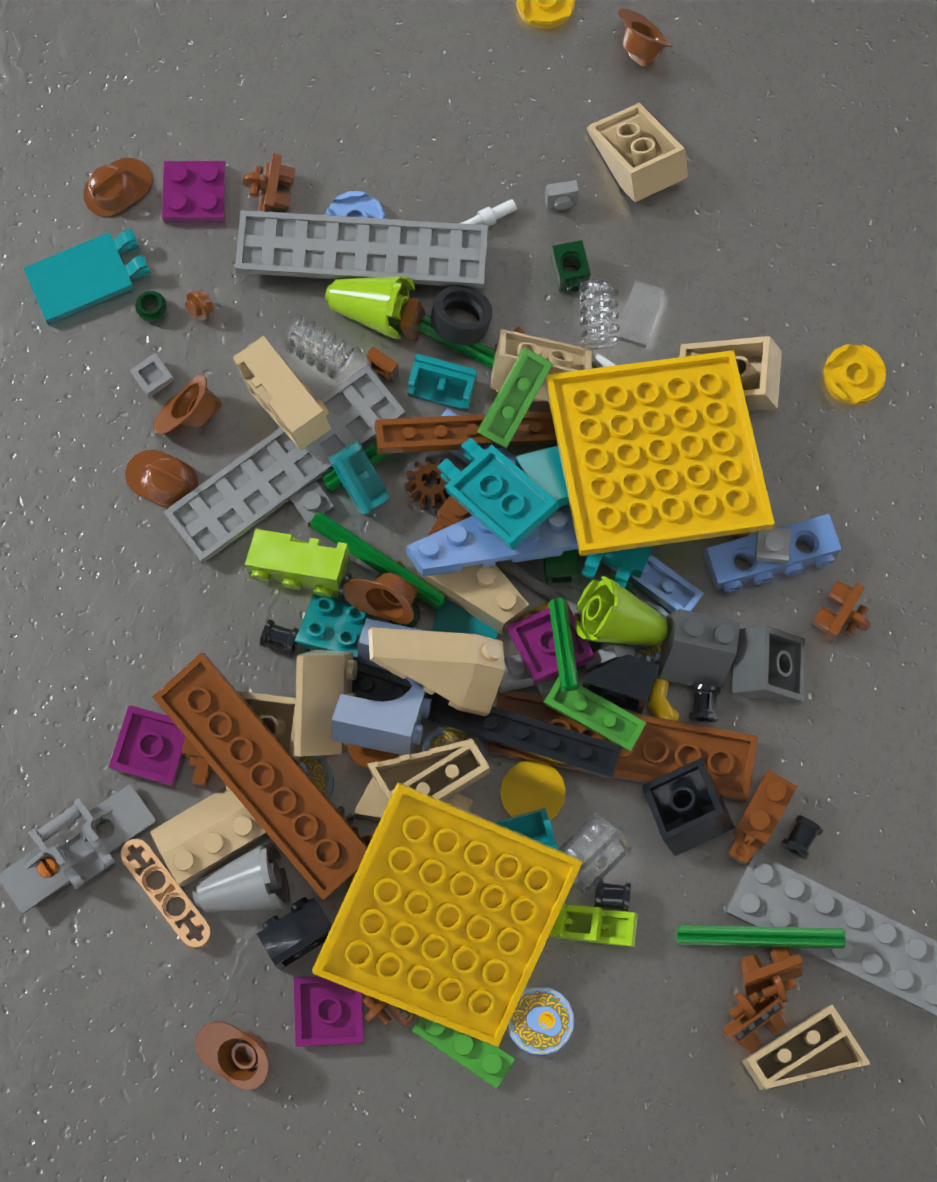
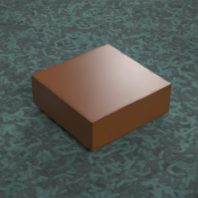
(411, 318)
(382, 364)

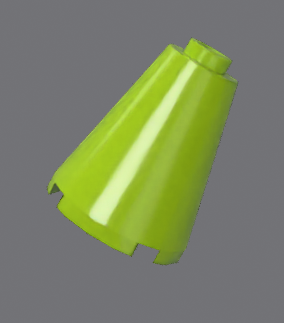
(372, 301)
(618, 616)

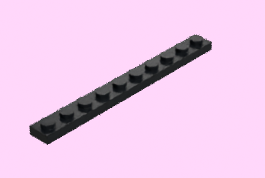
(500, 727)

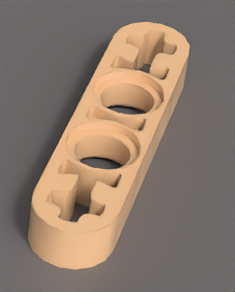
(166, 893)

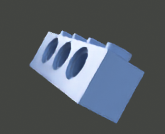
(816, 532)

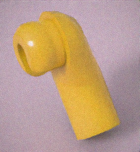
(657, 701)

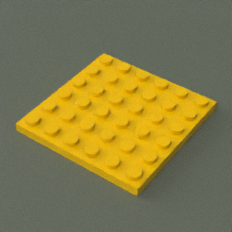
(658, 452)
(447, 915)

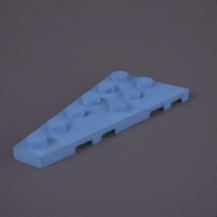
(473, 544)

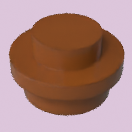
(199, 304)

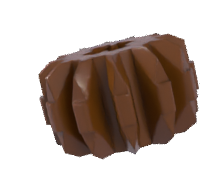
(418, 481)

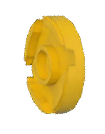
(545, 13)
(854, 374)
(532, 787)

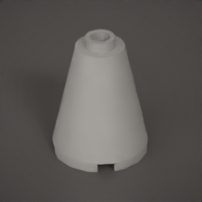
(245, 884)

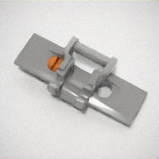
(81, 858)

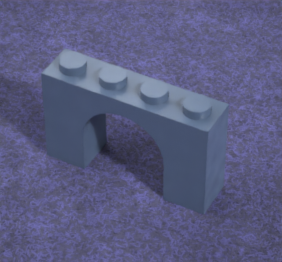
(381, 725)

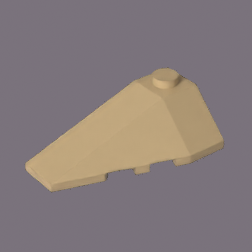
(454, 665)

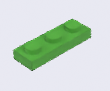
(514, 397)
(596, 715)
(474, 1054)

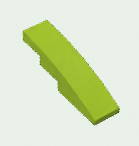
(595, 926)

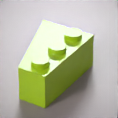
(297, 562)

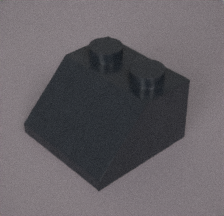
(624, 681)
(687, 807)
(295, 933)

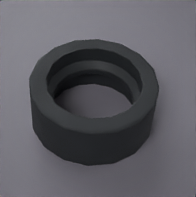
(466, 299)

